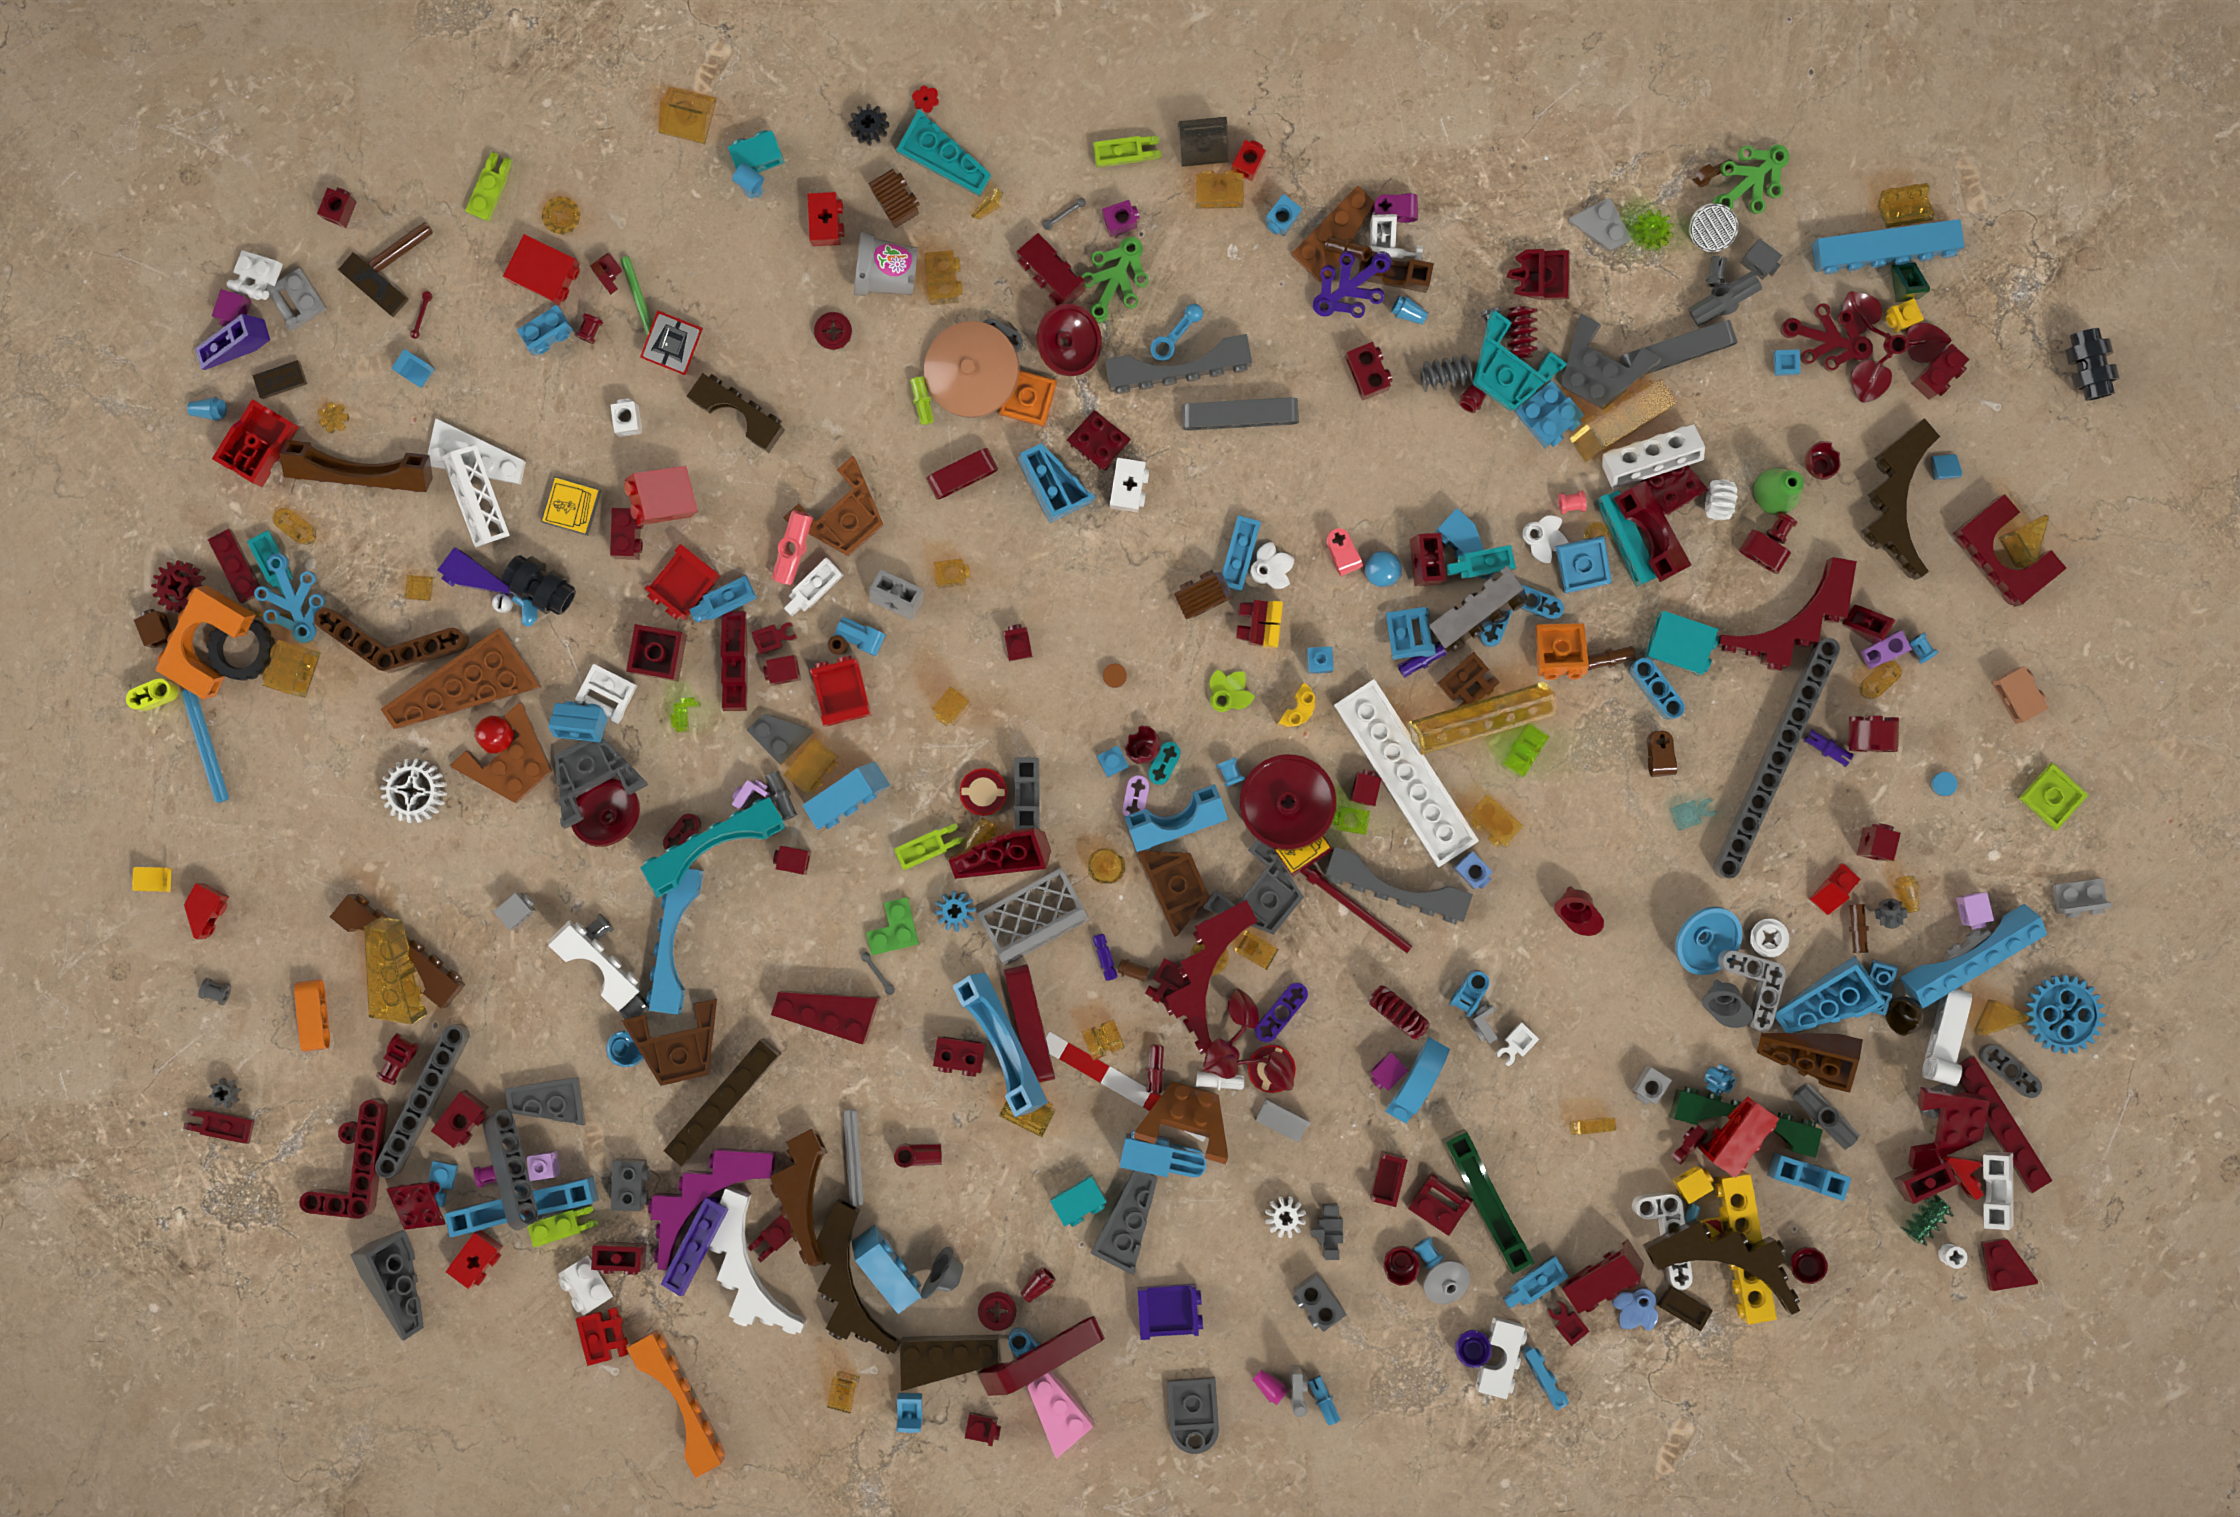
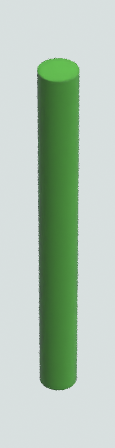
(637, 293)

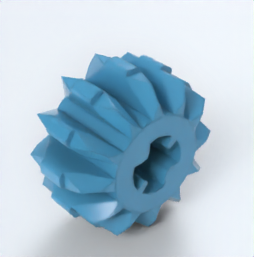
(961, 916)

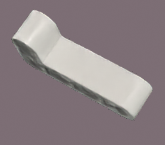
(1947, 1038)
(1666, 1217)

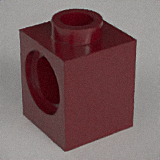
(343, 214)
(782, 670)
(1366, 788)
(792, 860)

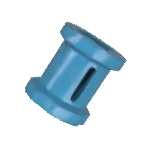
(1922, 648)
(1230, 772)
(1428, 1253)

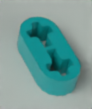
(1169, 766)

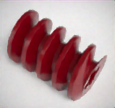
(1521, 331)

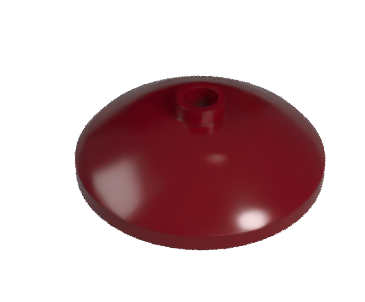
(1080, 340)
(601, 805)

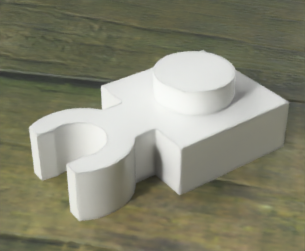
(1519, 1041)

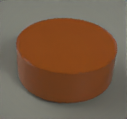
(1114, 675)

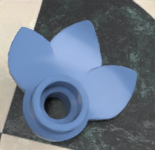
(1636, 1313)

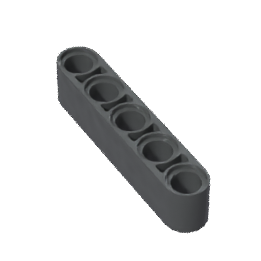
(1688, 346)
(1240, 413)
(506, 1180)

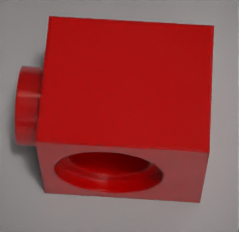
(1249, 169)

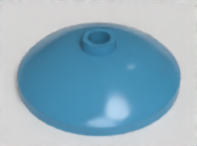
(1705, 937)

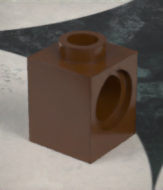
(153, 628)

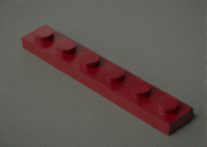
(2005, 1127)

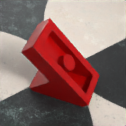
(1835, 889)
(1962, 1169)

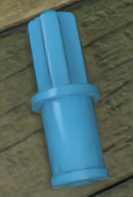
(1324, 1400)

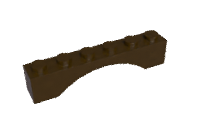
(721, 1102)

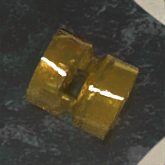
(1103, 1039)

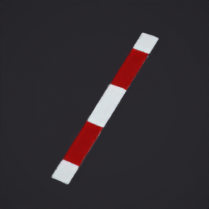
(1103, 1074)

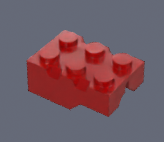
(255, 443)

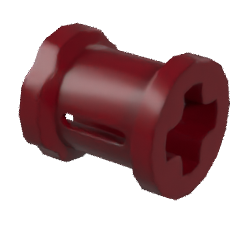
(588, 328)
(1781, 527)

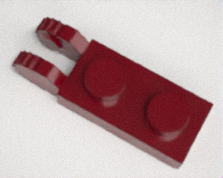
(221, 1125)
(775, 1234)

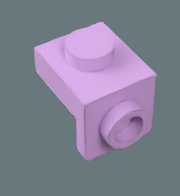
(743, 794)

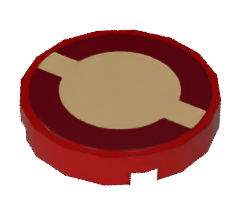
(983, 792)
(1256, 1070)

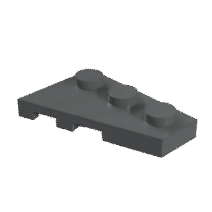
(550, 1100)

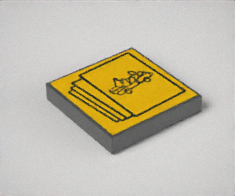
(571, 506)

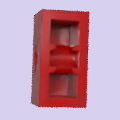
(818, 206)
(463, 1266)

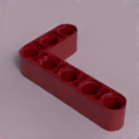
(359, 1168)
(1014, 1375)

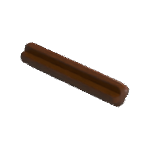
(401, 247)

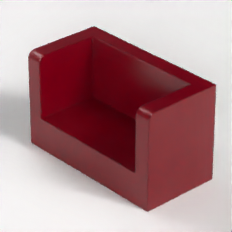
(1388, 1179)

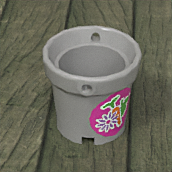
(884, 267)

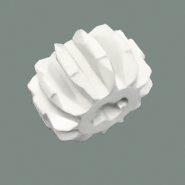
(1721, 499)
(1293, 1212)

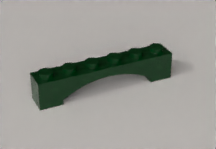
(1692, 1108)
(1488, 1201)

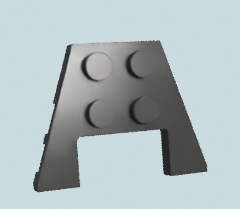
(1596, 375)
(586, 767)
(1270, 897)

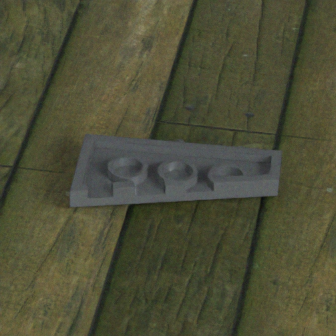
(1123, 1231)

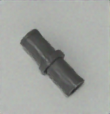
(781, 795)

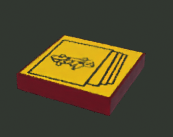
(1300, 859)

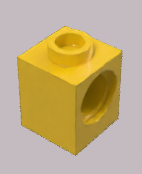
(1693, 1184)

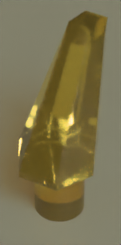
(988, 205)

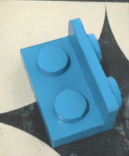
(545, 330)

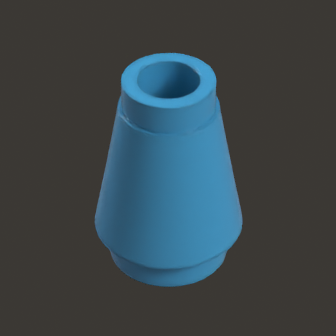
(1408, 310)
(208, 408)

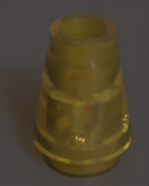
(981, 832)
(1908, 893)

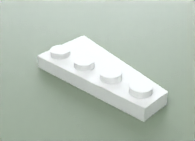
(497, 463)

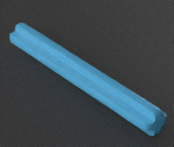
(205, 746)

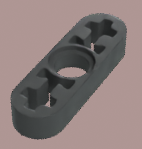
(2019, 1086)

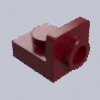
(606, 271)
(1017, 643)
(982, 1428)

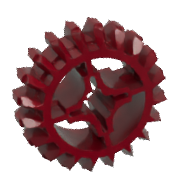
(1399, 1012)

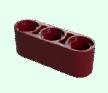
(962, 473)

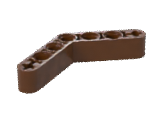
(396, 652)

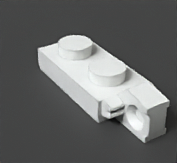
(813, 587)

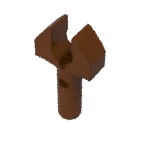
(1707, 172)

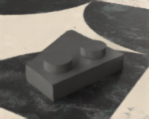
(779, 736)

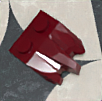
(1542, 274)

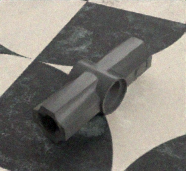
(1725, 298)
(1836, 1126)

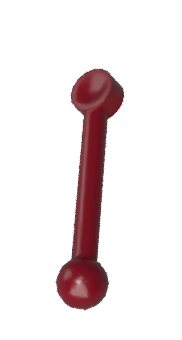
(427, 296)

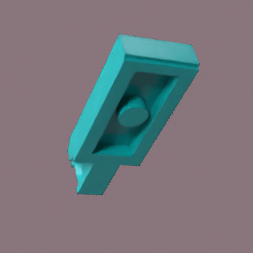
(262, 548)
(1483, 562)

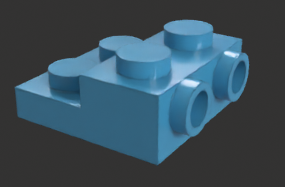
(1549, 415)

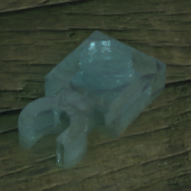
(1689, 814)

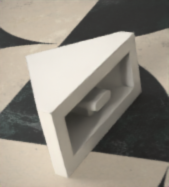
(1383, 230)

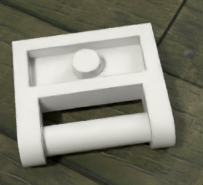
(610, 686)

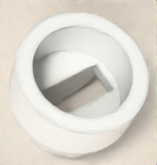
(506, 604)

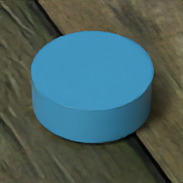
(1944, 784)

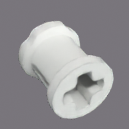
(1957, 1261)

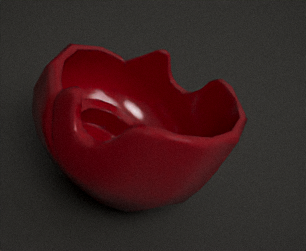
(1822, 460)
(1143, 745)
(1401, 1265)
(1808, 1265)

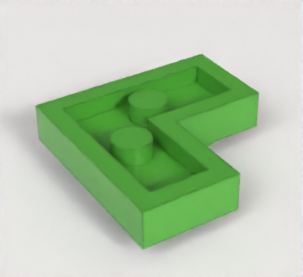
(900, 932)

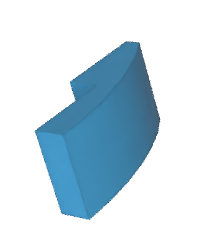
(1883, 978)

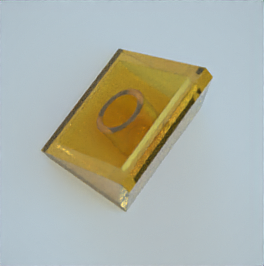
(686, 115)
(2025, 541)

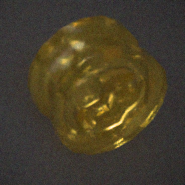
(1596, 525)

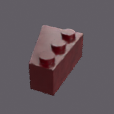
(1050, 271)

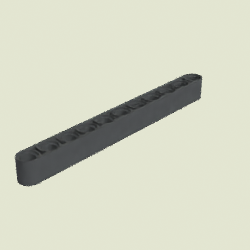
(1786, 752)

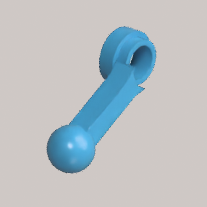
(1193, 314)

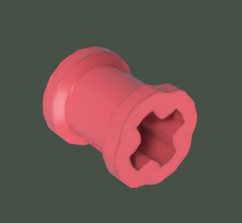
(1572, 502)

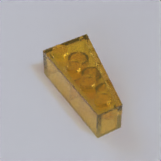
(1622, 419)

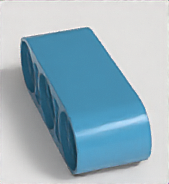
(1668, 693)

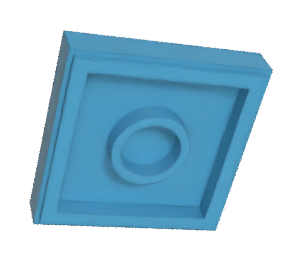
(1583, 564)

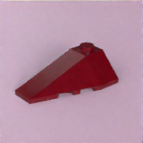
(1006, 853)

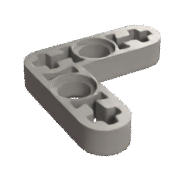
(1762, 975)

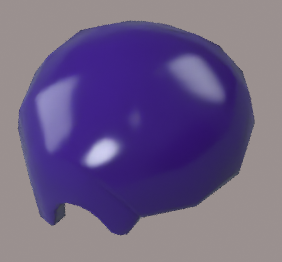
(1473, 1349)

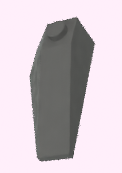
(390, 1277)

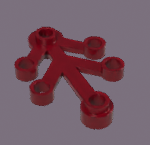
(1830, 339)

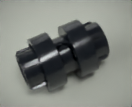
(2090, 356)
(529, 579)

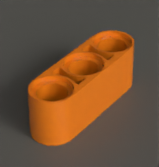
(312, 1015)

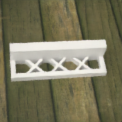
(467, 497)

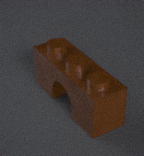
(1408, 275)

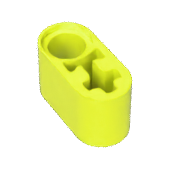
(151, 689)

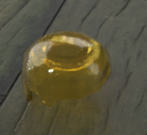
(1105, 866)

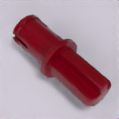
(1155, 1069)

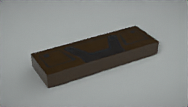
(373, 284)

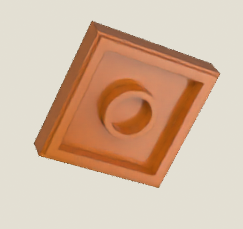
(1030, 399)

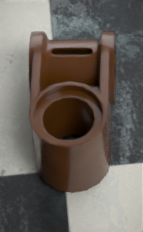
(1661, 757)

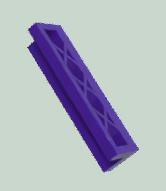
(694, 1246)

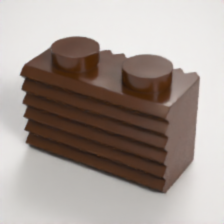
(894, 198)
(1203, 595)

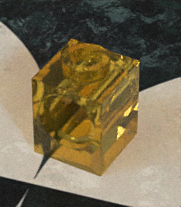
(940, 573)

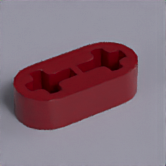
(677, 830)

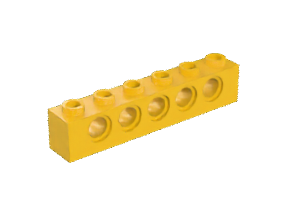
(1763, 1307)

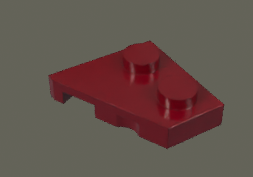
(2005, 1266)

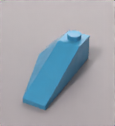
(1836, 996)

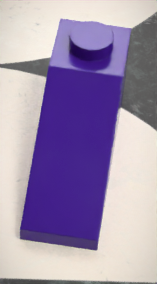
(234, 340)
(466, 572)

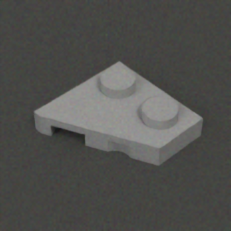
(1602, 225)

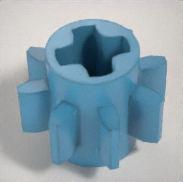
(1720, 1079)

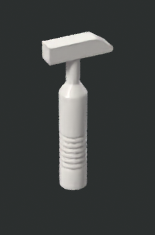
(1400, 253)

